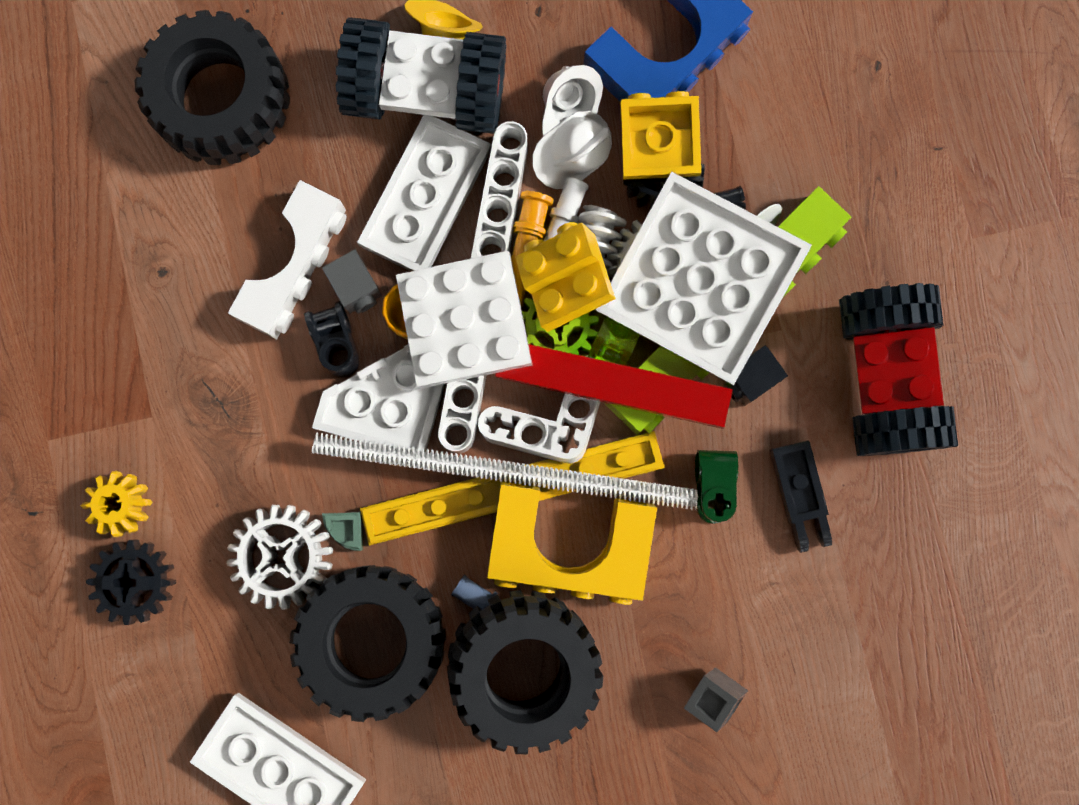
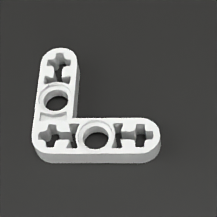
(552, 430)

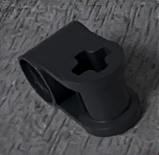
(330, 333)

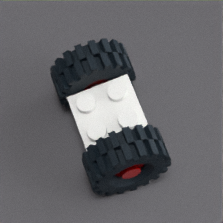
(420, 74)

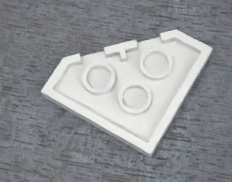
(381, 405)

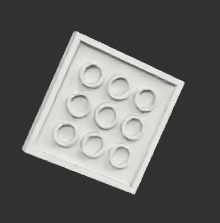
(704, 277)

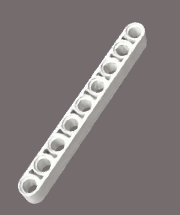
(488, 232)

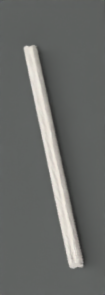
(501, 471)

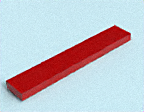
(624, 386)

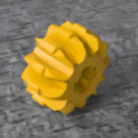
(102, 504)

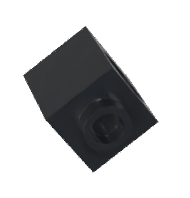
(758, 376)

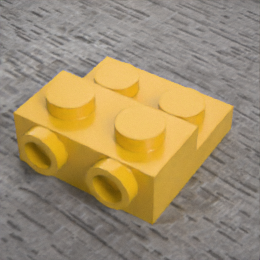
(660, 135)
(565, 275)

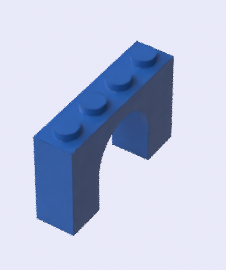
(628, 72)

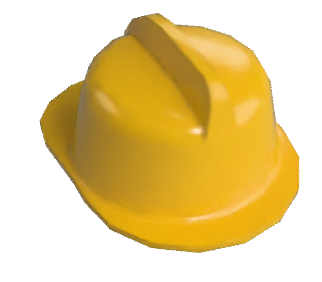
(441, 19)

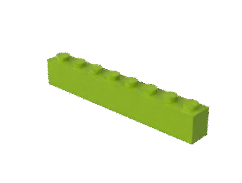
(815, 221)

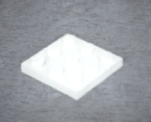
(463, 320)

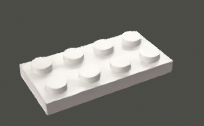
(425, 194)
(271, 761)

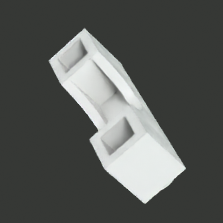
(270, 302)

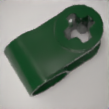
(716, 476)

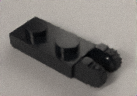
(801, 492)

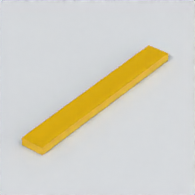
(481, 496)

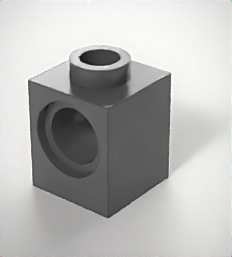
(352, 282)
(715, 699)

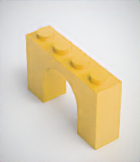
(616, 572)

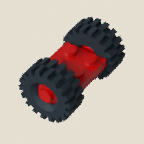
(898, 369)

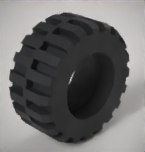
(187, 50)
(317, 654)
(534, 720)

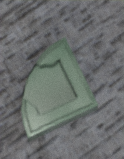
(345, 529)

